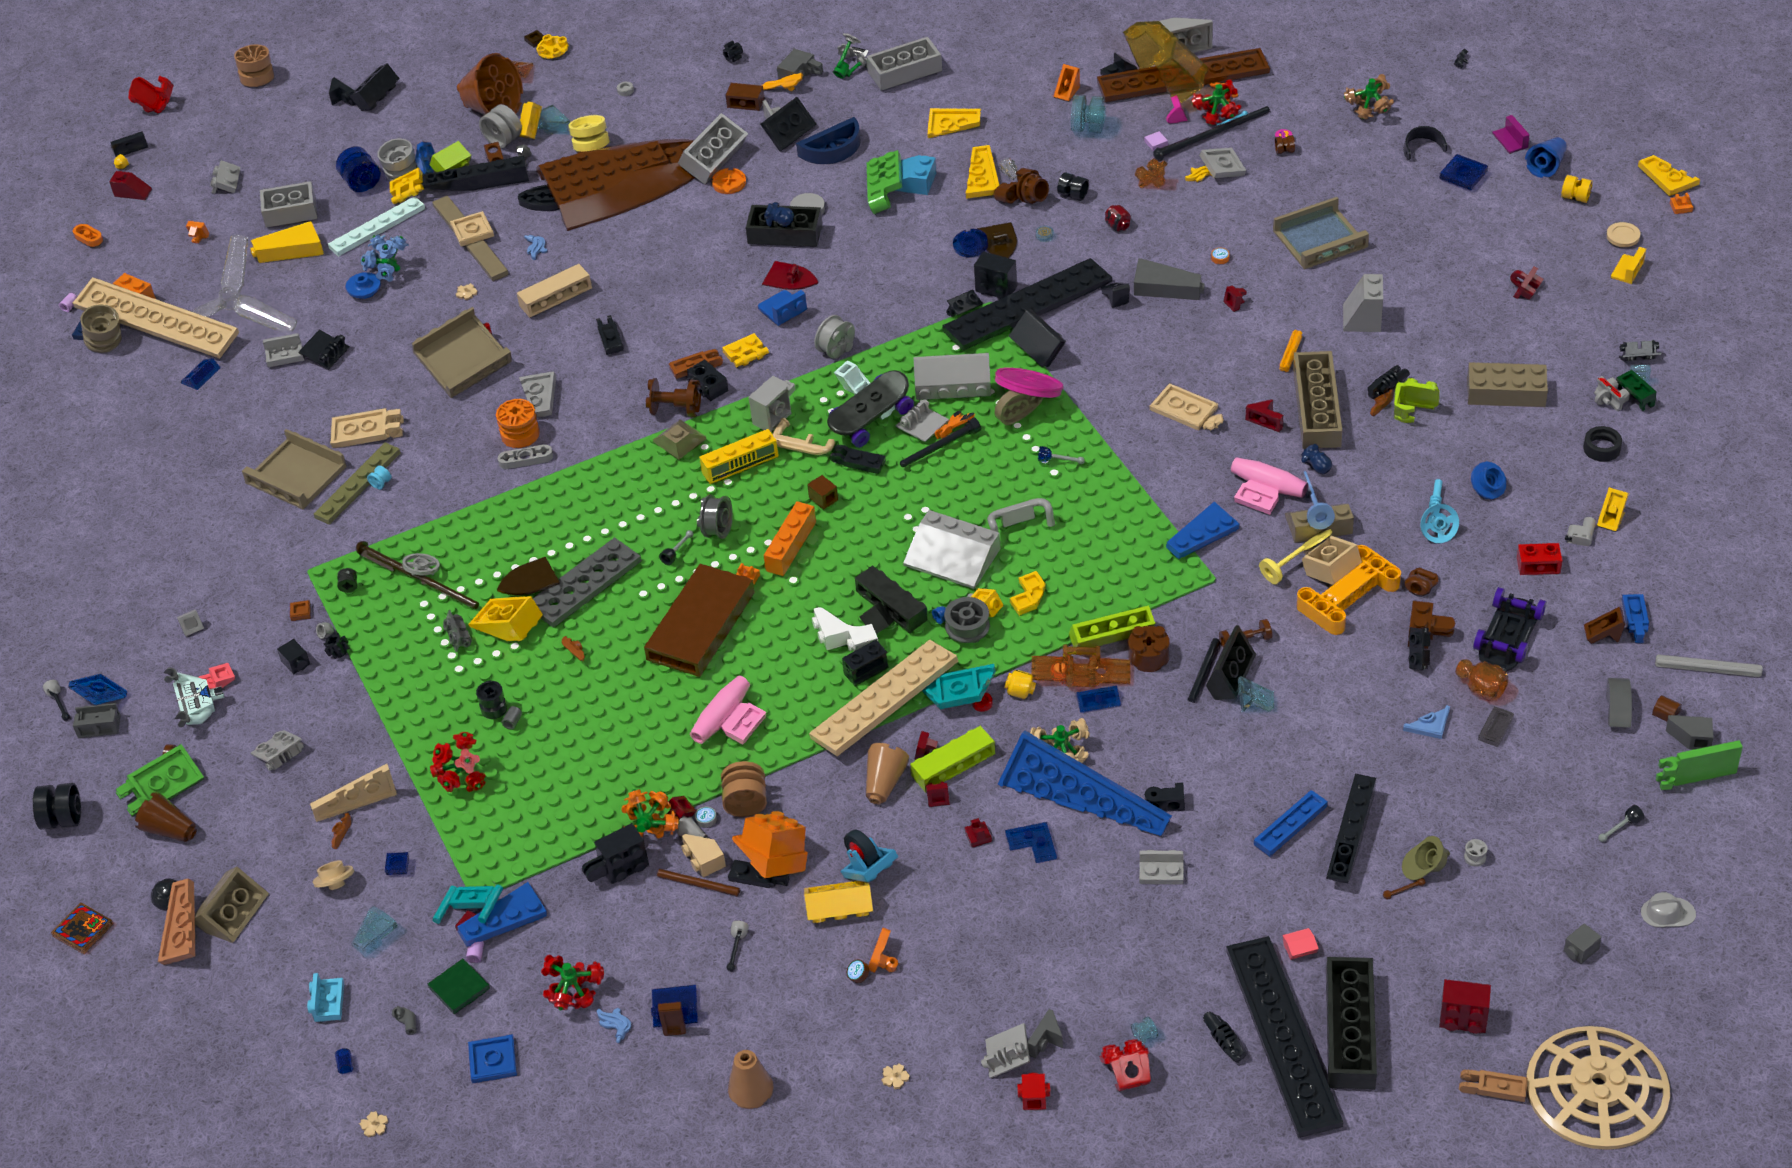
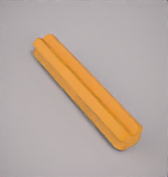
(1291, 348)

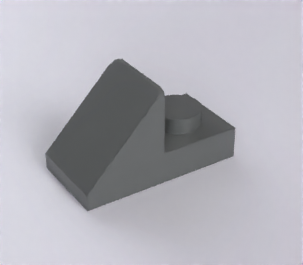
(1046, 1031)

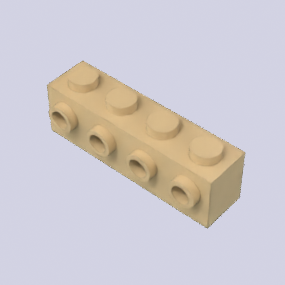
(554, 290)

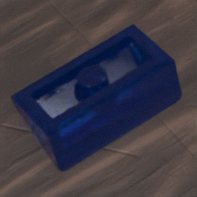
(201, 373)
(1098, 699)

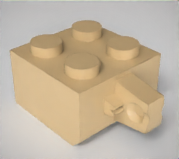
(1331, 560)

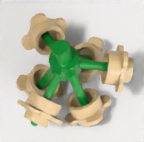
(1061, 738)

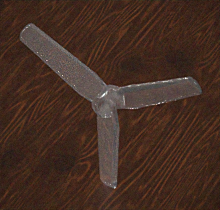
(245, 306)

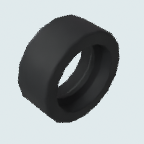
(1602, 454)

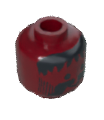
(1116, 217)

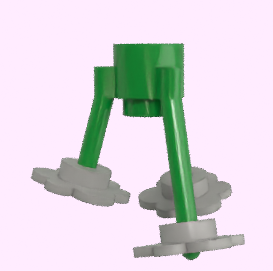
(842, 68)

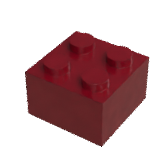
(1465, 1006)

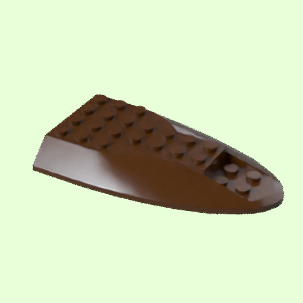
(614, 179)

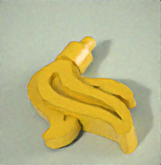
(1198, 174)

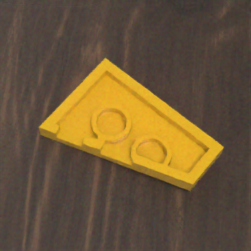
(952, 120)
(1665, 176)

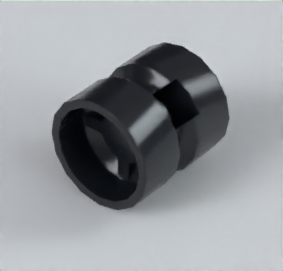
(1073, 186)
(491, 699)

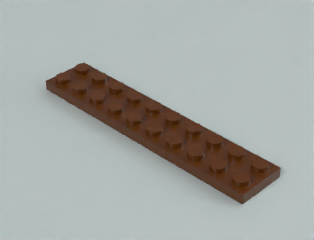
(1149, 81)

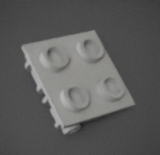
(921, 421)
(273, 749)
(1006, 1051)

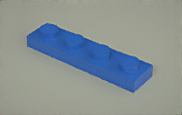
(1290, 823)

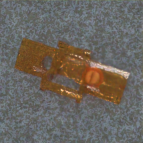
(1080, 675)

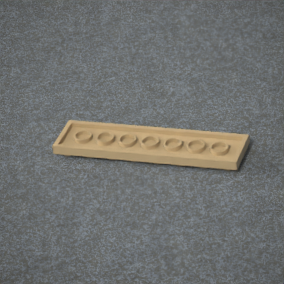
(883, 697)

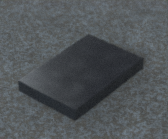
(788, 124)

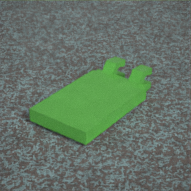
(1700, 764)
(166, 774)

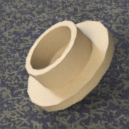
(333, 875)

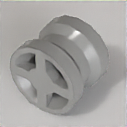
(1477, 847)

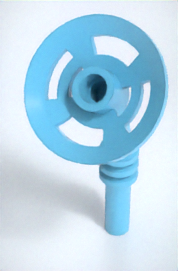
(1437, 521)

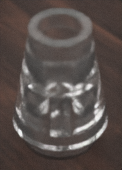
(1009, 169)

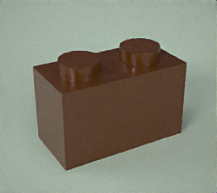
(745, 96)

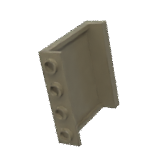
(460, 353)
(296, 470)

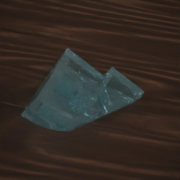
(372, 930)

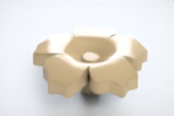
(466, 291)
(1213, 422)
(895, 1076)
(374, 1124)

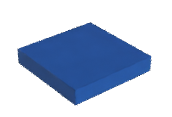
(492, 1058)

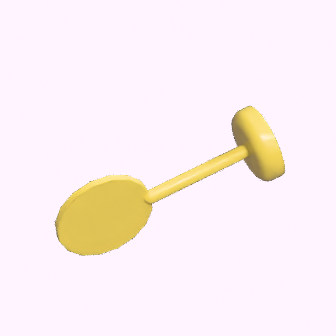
(1271, 569)

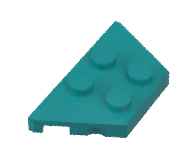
(960, 686)

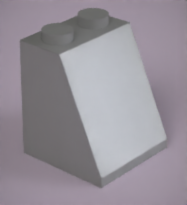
(1364, 305)

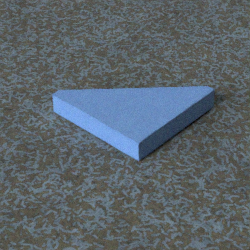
(1430, 724)

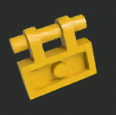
(406, 185)
(745, 350)

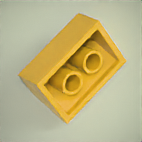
(838, 901)

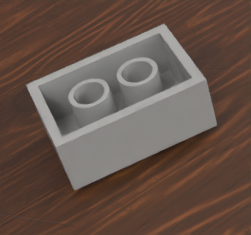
(288, 204)

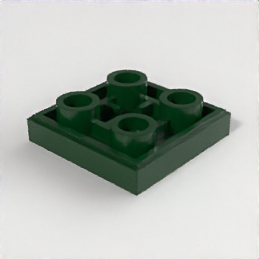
(458, 986)

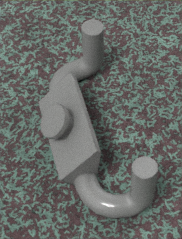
(1020, 513)

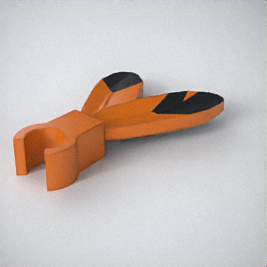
(955, 420)

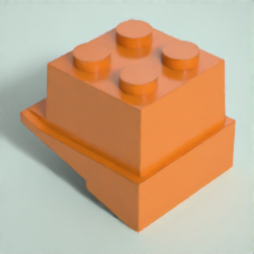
(773, 844)

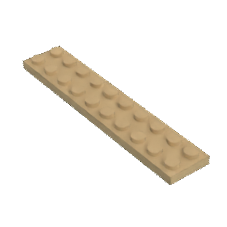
(159, 318)

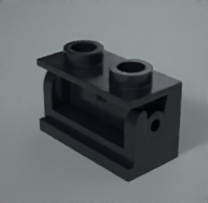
(865, 663)

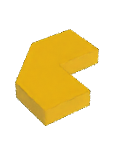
(1030, 599)

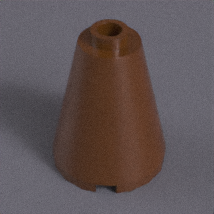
(164, 819)

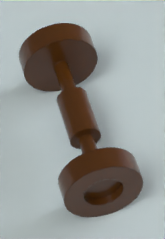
(1265, 630)

